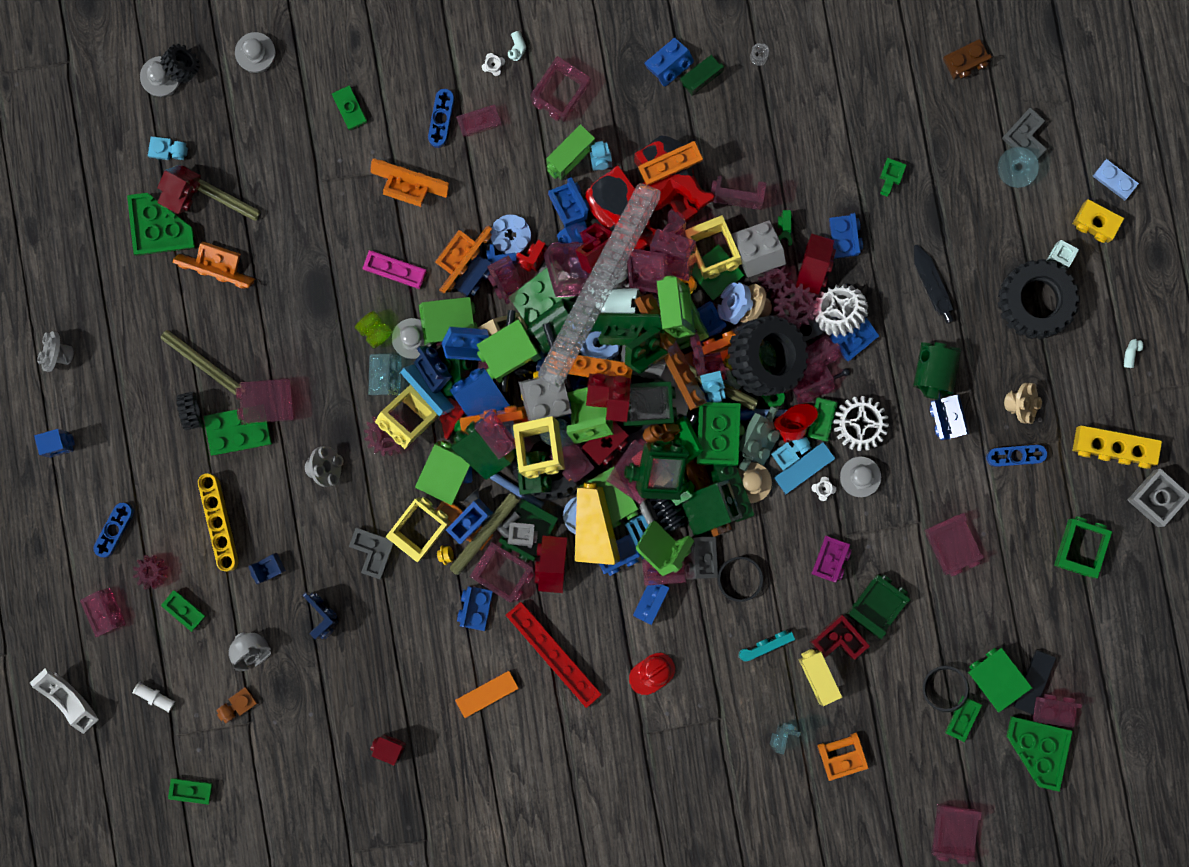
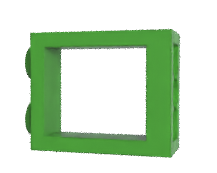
(570, 153)
(675, 307)

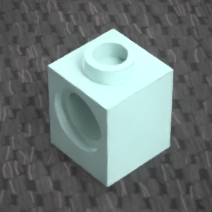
(1063, 254)

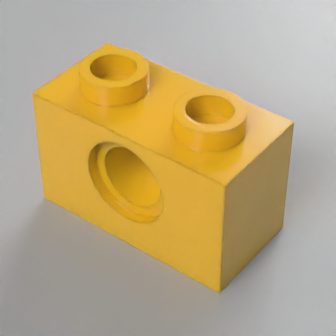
(1109, 221)

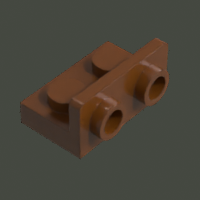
(966, 59)

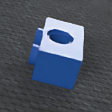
(54, 443)
(469, 521)

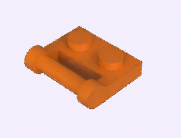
(845, 763)

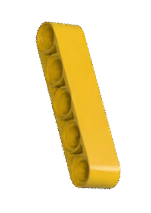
(211, 515)

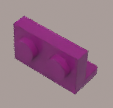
(830, 559)

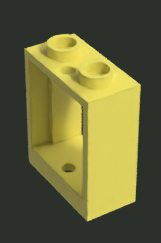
(707, 229)
(536, 427)
(395, 429)
(407, 545)
(819, 677)

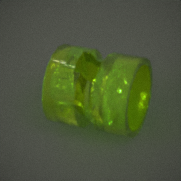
(373, 329)

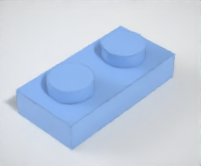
(1115, 179)

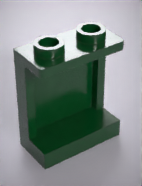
(477, 453)
(711, 507)
(542, 522)
(878, 605)

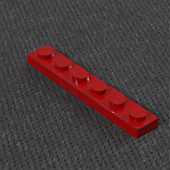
(553, 654)

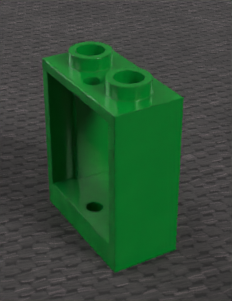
(1061, 561)

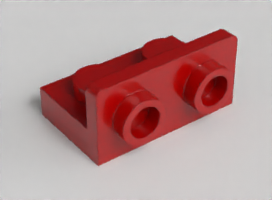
(535, 256)

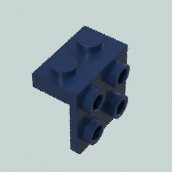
(324, 629)

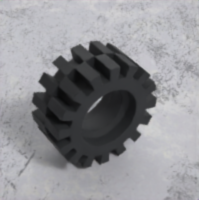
(185, 57)
(189, 410)

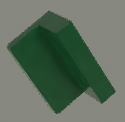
(701, 75)

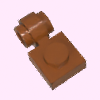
(661, 433)
(241, 702)

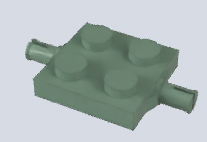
(758, 439)

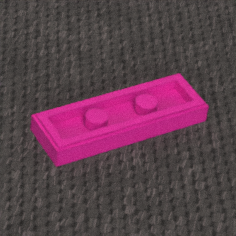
(394, 269)

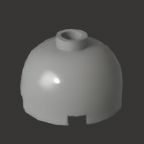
(248, 649)

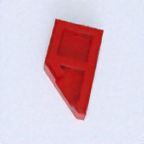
(449, 420)

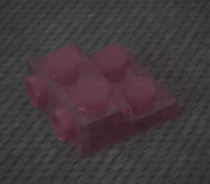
(646, 269)

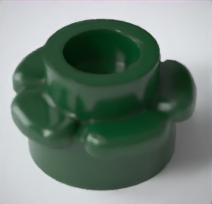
(632, 472)

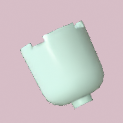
(622, 301)

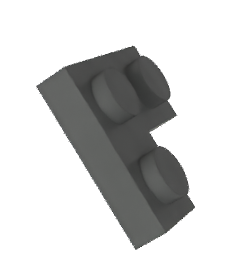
(1021, 133)
(377, 549)

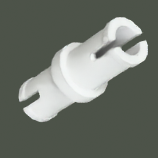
(153, 697)

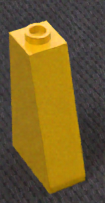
(594, 530)

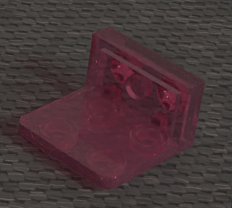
(705, 363)

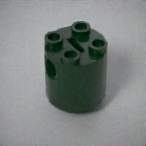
(556, 316)
(936, 369)

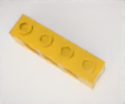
(1149, 447)

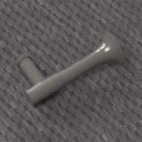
(503, 527)

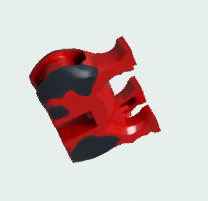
(613, 191)

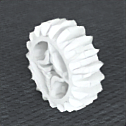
(851, 303)
(861, 414)

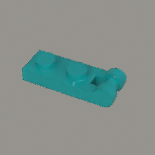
(765, 646)

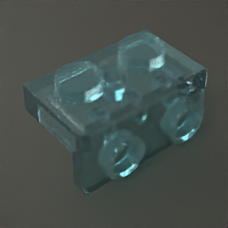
(384, 374)
(779, 740)

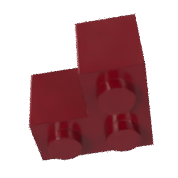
(177, 188)
(595, 239)
(816, 262)
(609, 393)
(551, 567)
(839, 633)

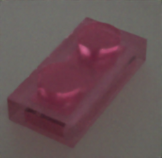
(478, 120)

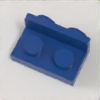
(845, 236)
(856, 342)
(461, 343)
(650, 603)
(475, 608)

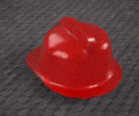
(795, 421)
(652, 673)

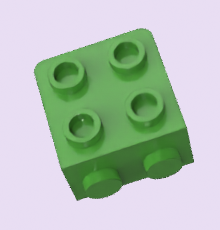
(662, 550)

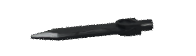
(933, 284)

